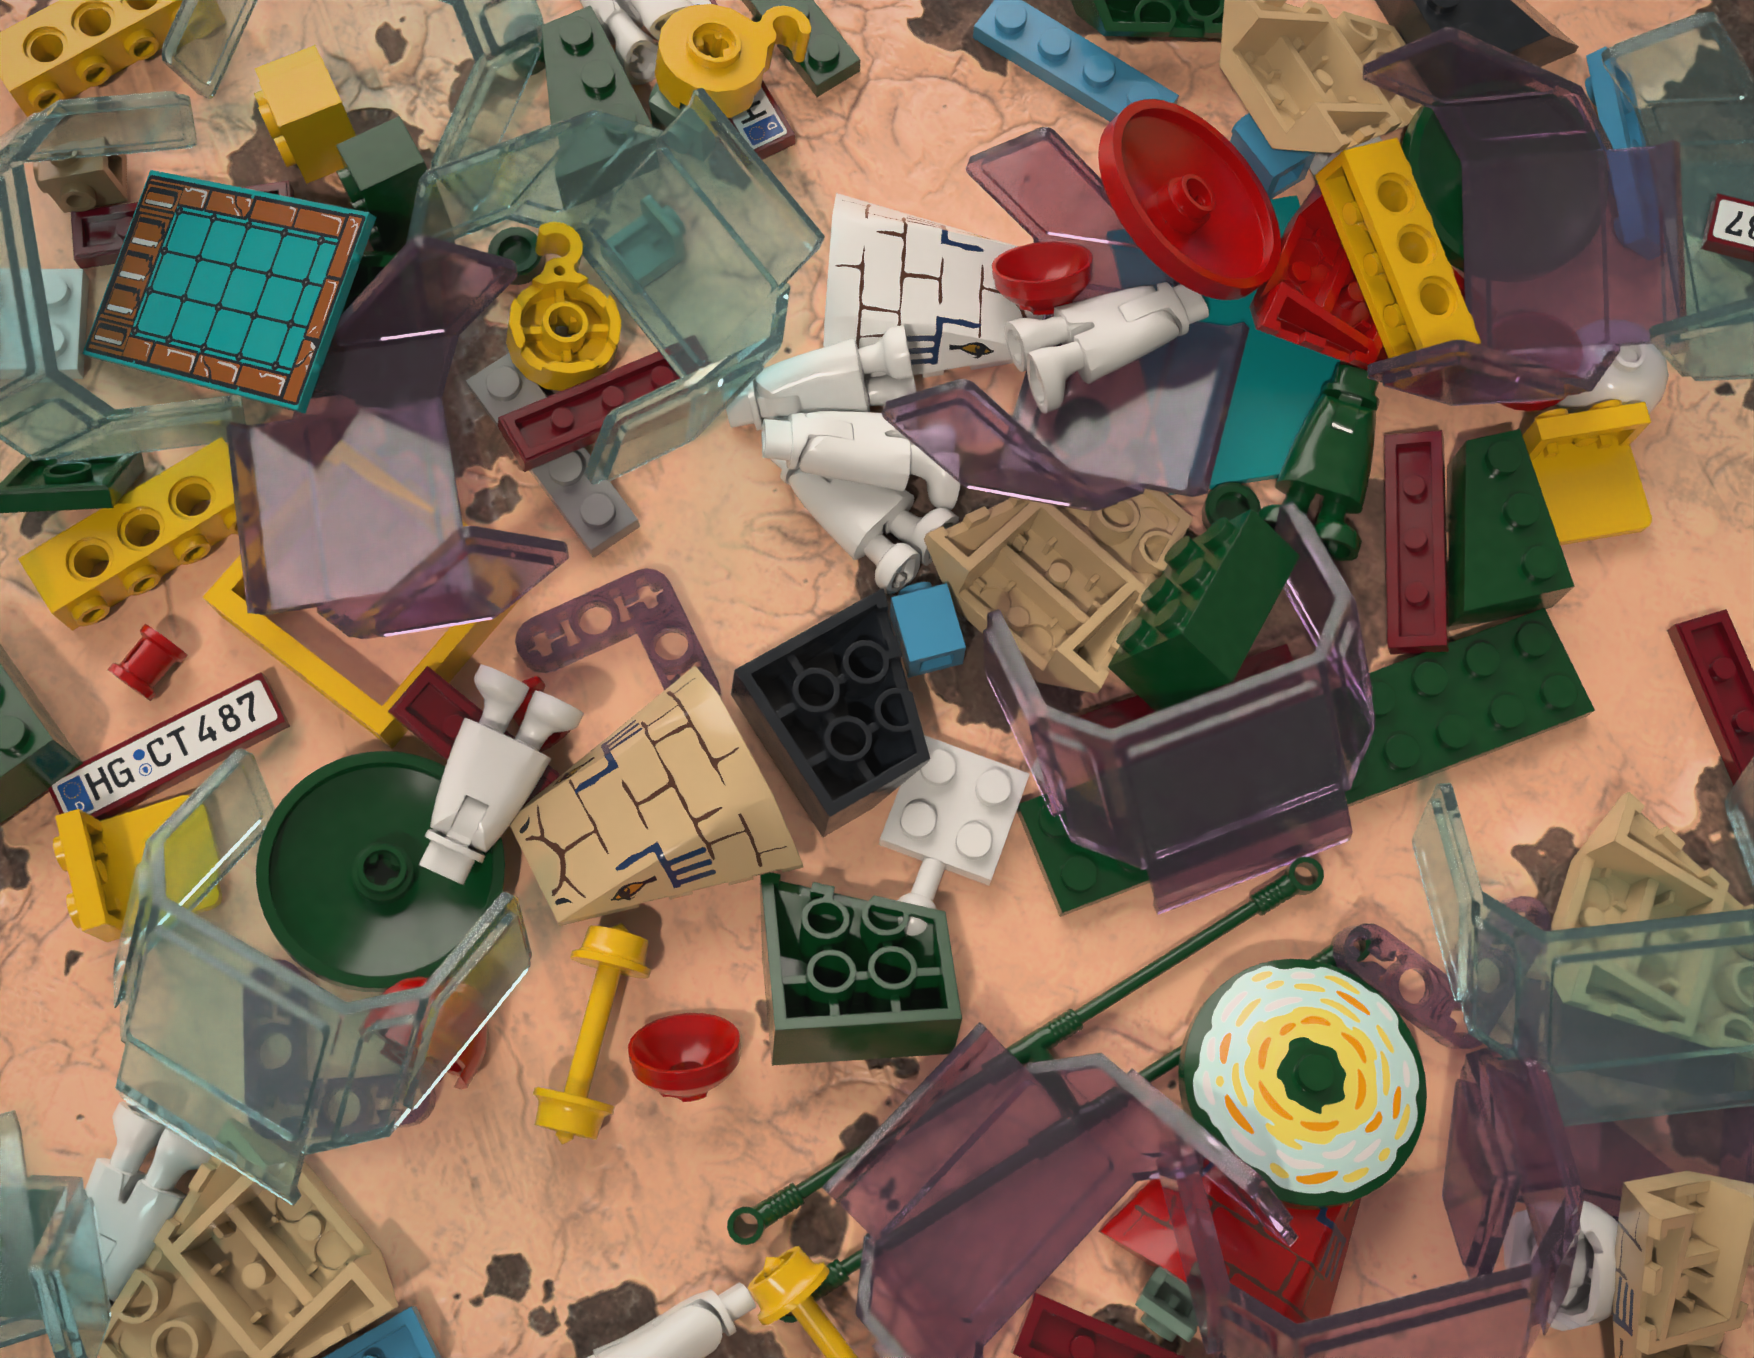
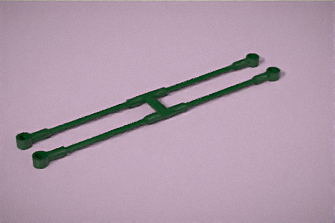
(1037, 1044)

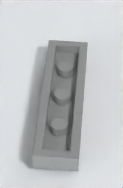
(592, 511)

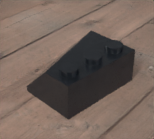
(1502, 23)
(836, 713)

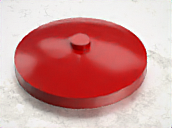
(1189, 199)

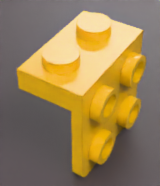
(1590, 470)
(103, 864)

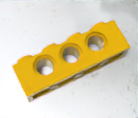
(79, 46)
(1394, 249)
(163, 503)

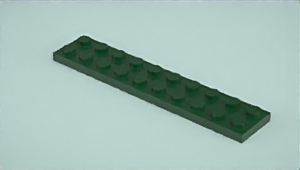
(1428, 719)

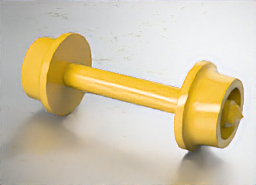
(613, 954)
(787, 1287)

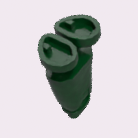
(1333, 460)

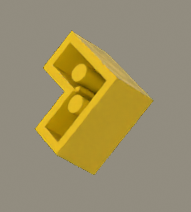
(303, 112)

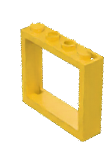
(444, 658)

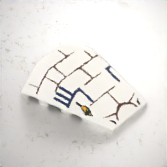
(918, 275)

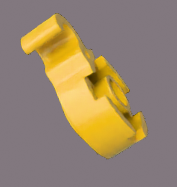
(724, 53)
(562, 299)

